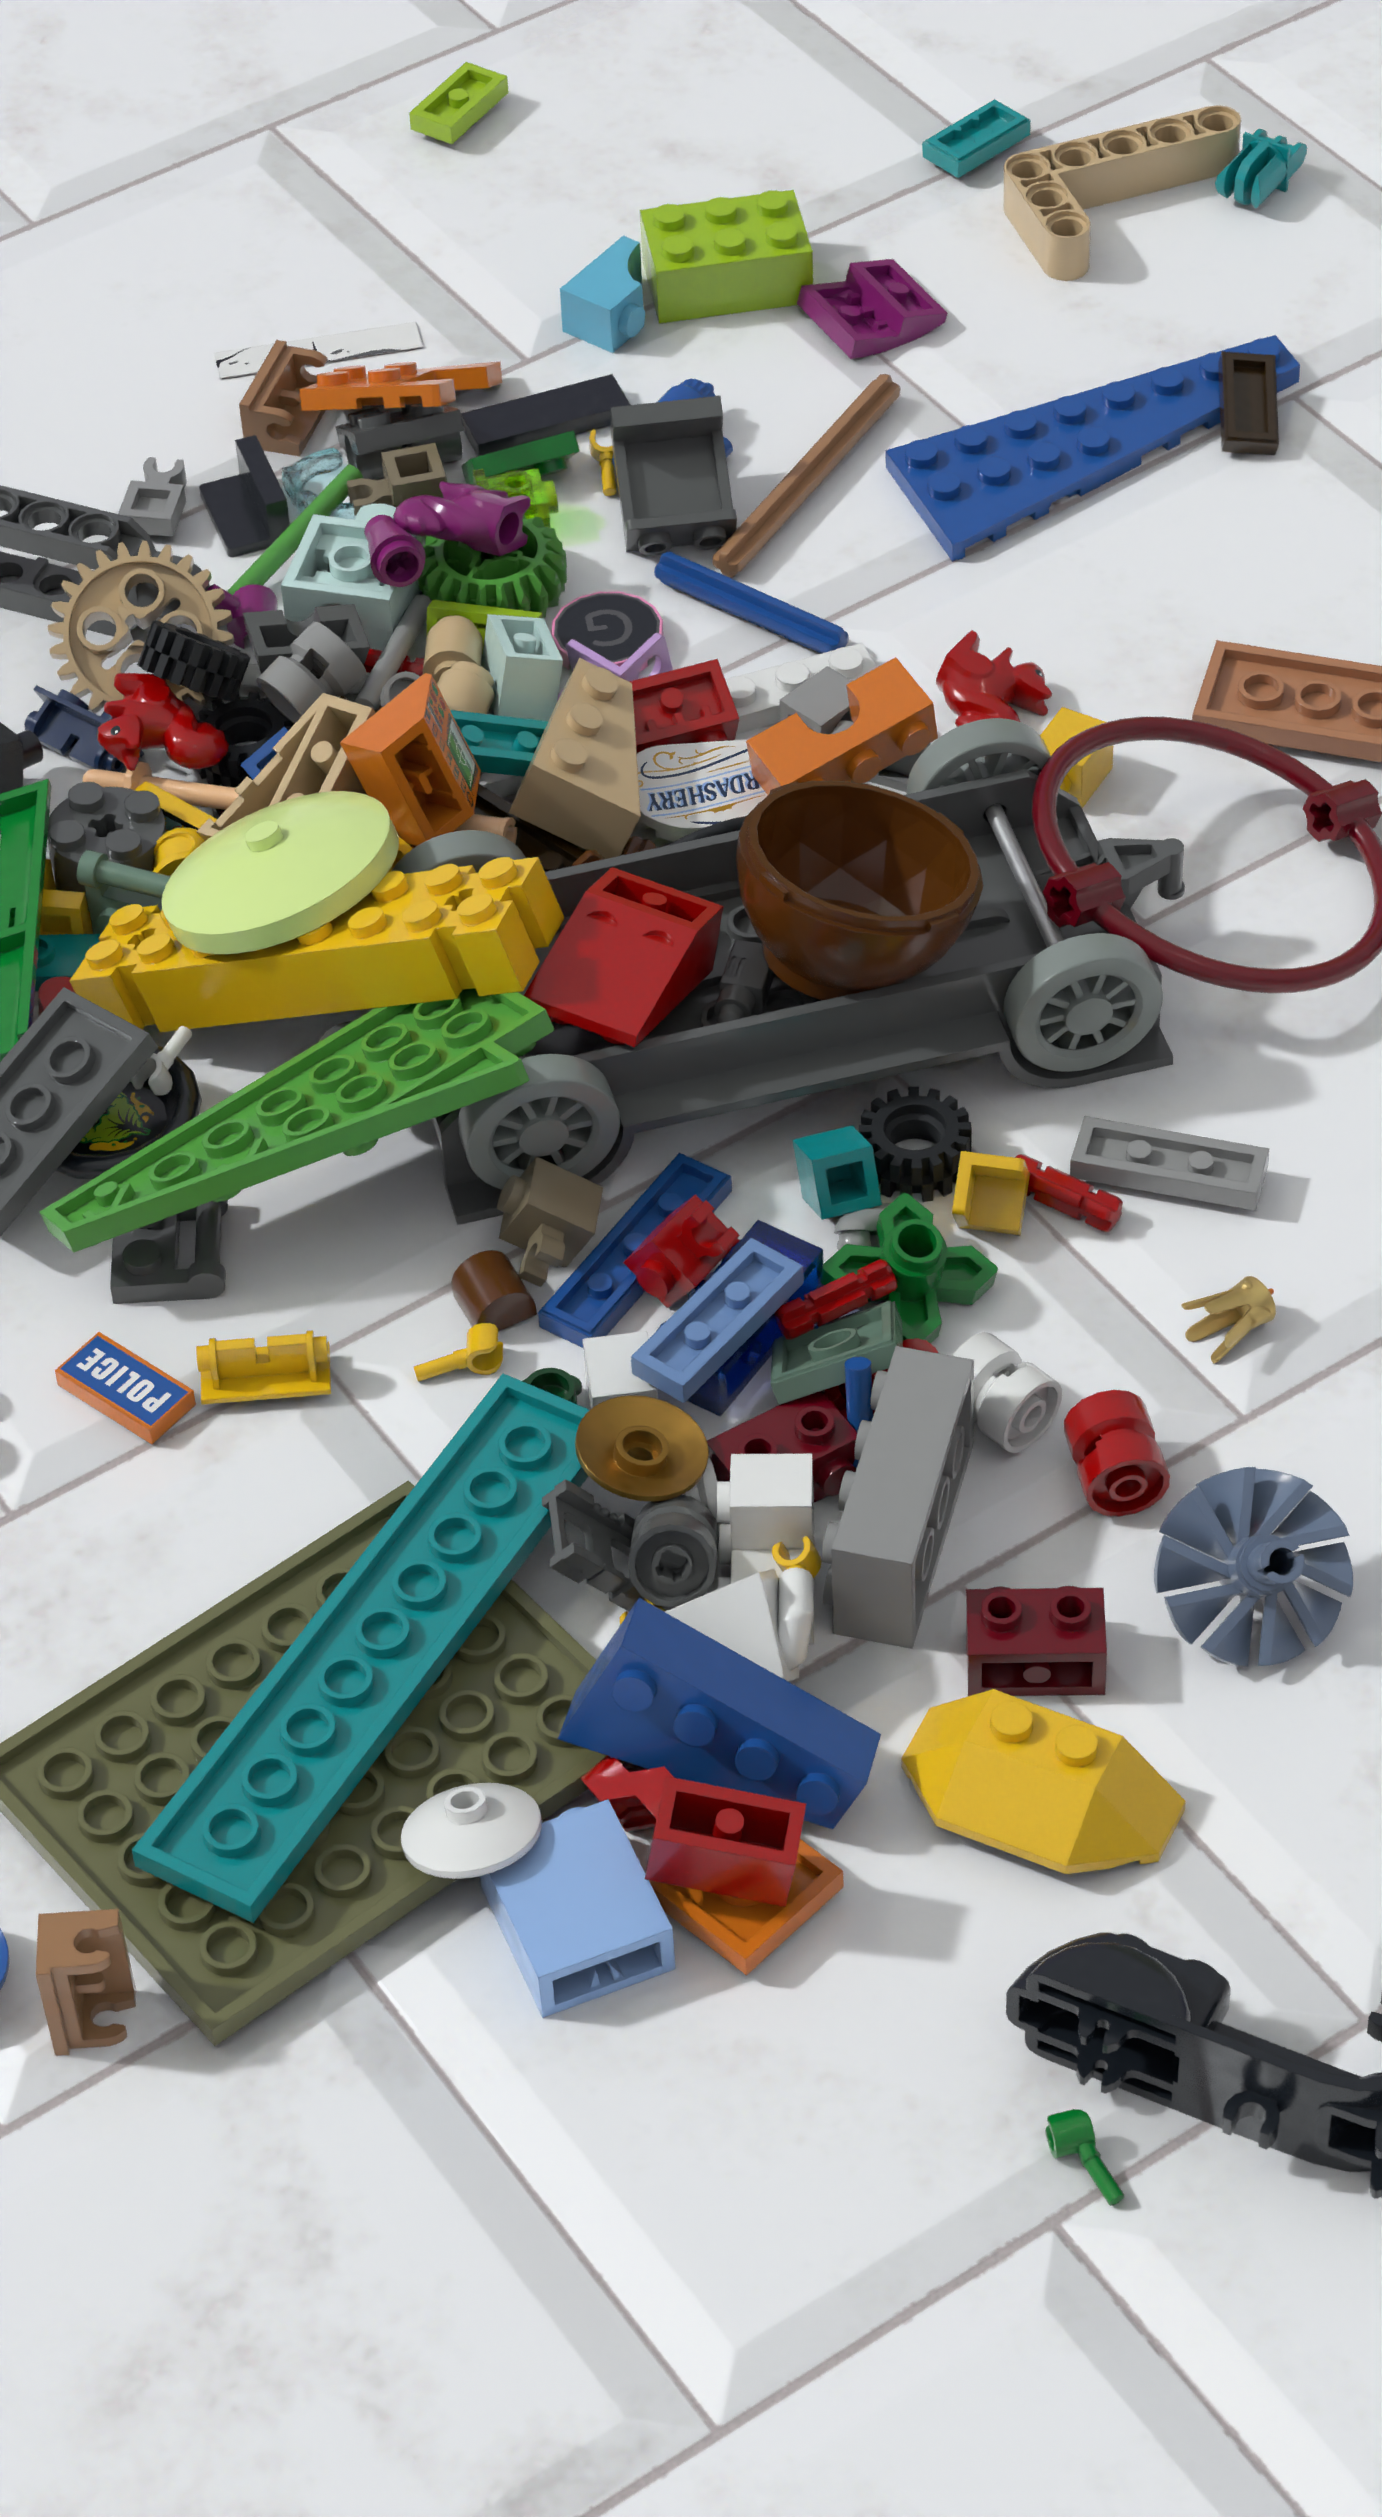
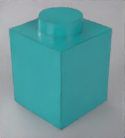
(837, 1172)

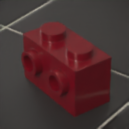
(794, 1427)
(1036, 1641)

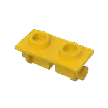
(282, 1369)

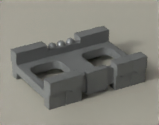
(600, 1533)

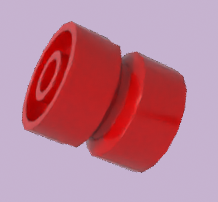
(1116, 1453)

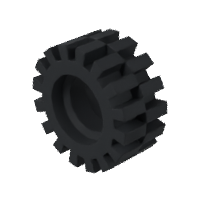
(193, 661)
(240, 722)
(917, 1119)

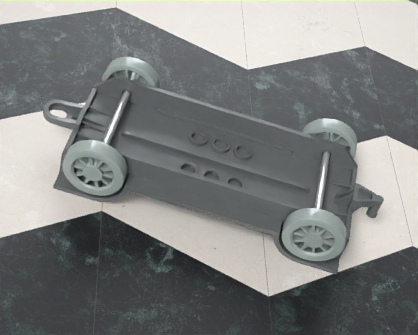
(1045, 997)

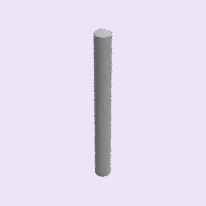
(394, 651)

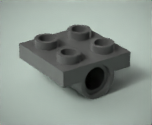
(378, 432)

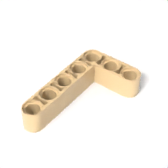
(1056, 182)

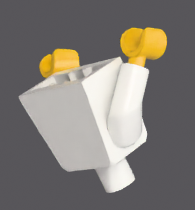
(761, 1614)

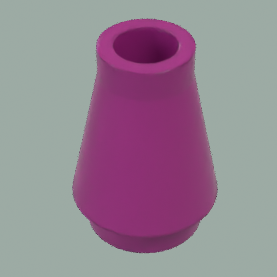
(393, 552)

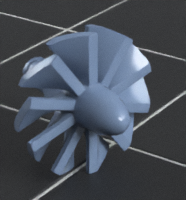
(1252, 1527)

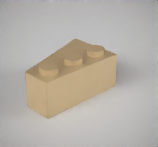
(305, 762)
(586, 765)

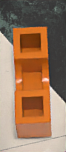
(889, 720)

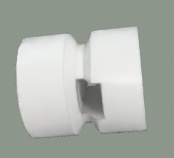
(1010, 1396)

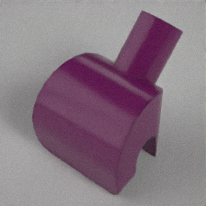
(246, 599)

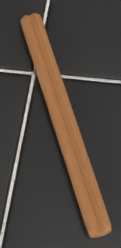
(806, 476)

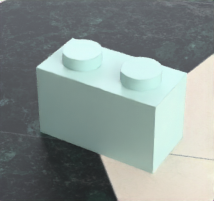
(523, 666)

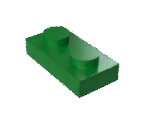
(545, 454)

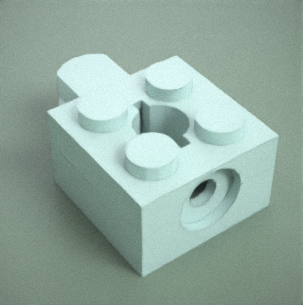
(336, 570)

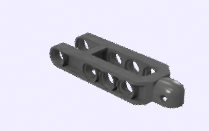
(64, 545)

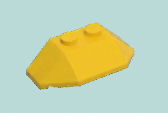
(1040, 1784)

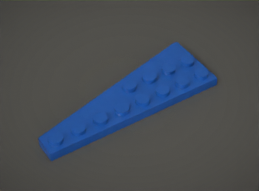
(1020, 463)

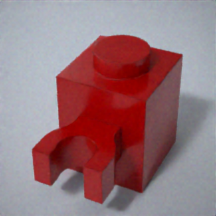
(681, 1251)

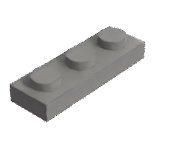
(1169, 1163)

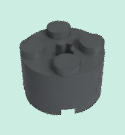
(106, 821)

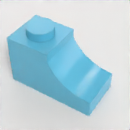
(606, 298)

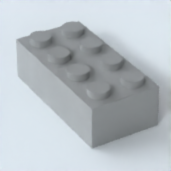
(899, 1496)

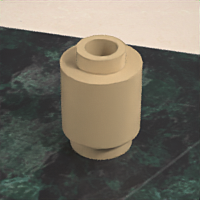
(449, 642)
(467, 687)

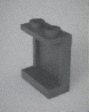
(672, 475)

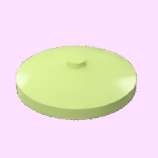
(280, 872)

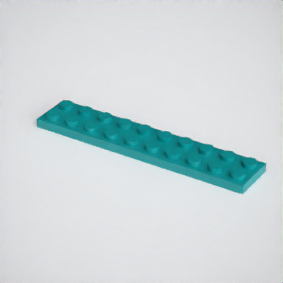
(367, 1655)

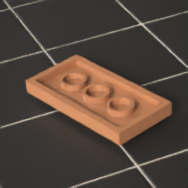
(1294, 700)

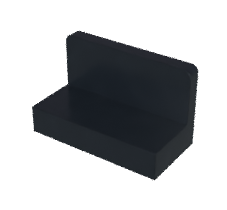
(247, 507)

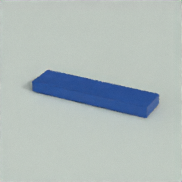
(602, 1285)

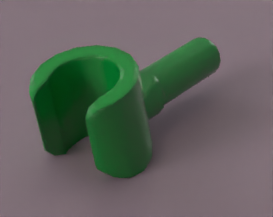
(1073, 2133)

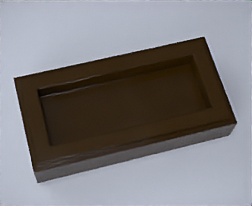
(1248, 403)

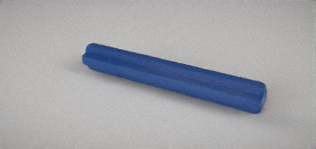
(749, 604)

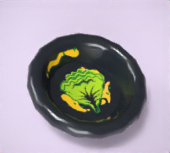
(134, 1123)

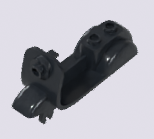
(1159, 2033)

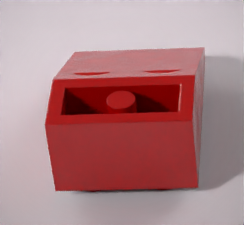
(627, 957)

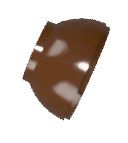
(853, 885)

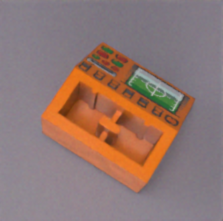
(416, 763)

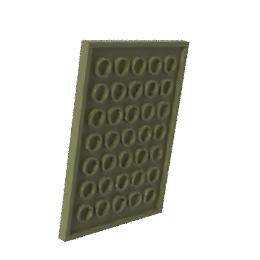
(117, 1752)

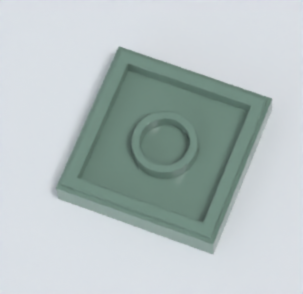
(818, 1357)

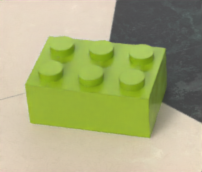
(725, 255)

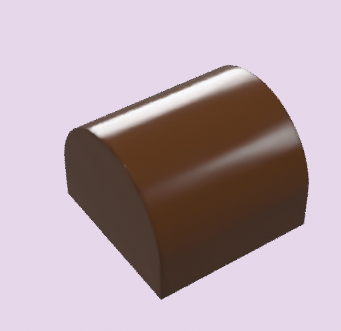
(491, 1291)

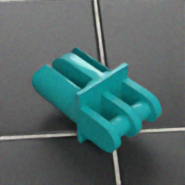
(1260, 168)

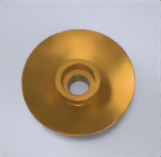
(641, 1448)

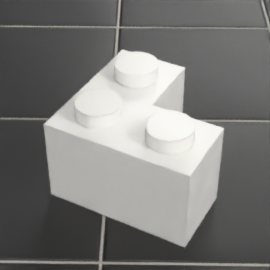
(766, 1504)

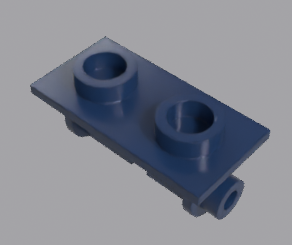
(66, 719)

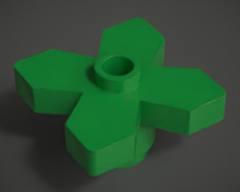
(921, 1264)

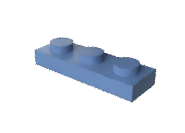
(717, 1320)

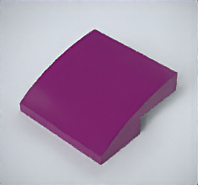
(872, 308)

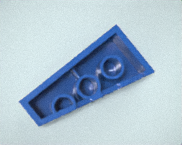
(717, 1719)

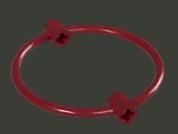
(1096, 892)

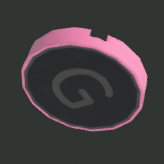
(608, 624)

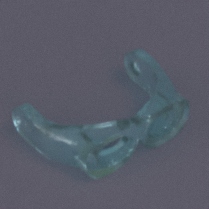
(296, 477)

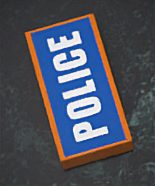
(125, 1387)

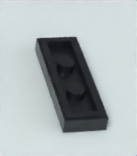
(543, 415)

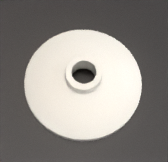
(471, 1830)

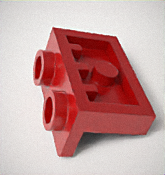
(684, 707)

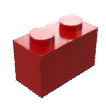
(725, 1841)

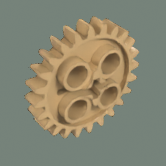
(105, 597)

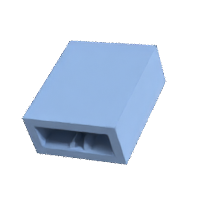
(580, 1911)

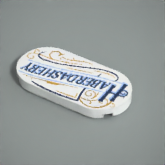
(695, 786)

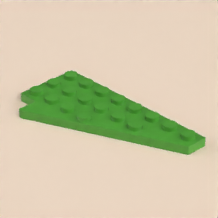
(330, 1099)

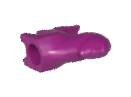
(467, 515)

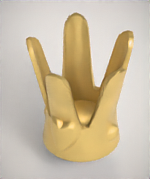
(1244, 1305)

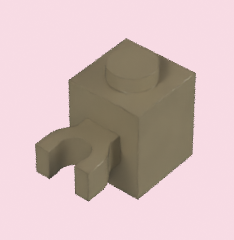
(406, 475)
(548, 1216)

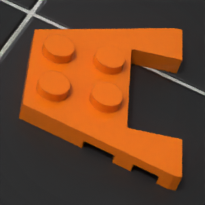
(396, 385)

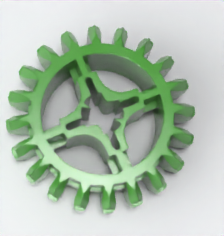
(519, 580)

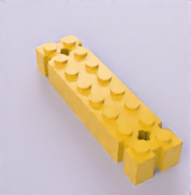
(400, 945)

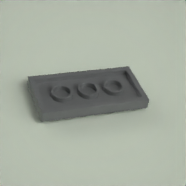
(58, 1088)

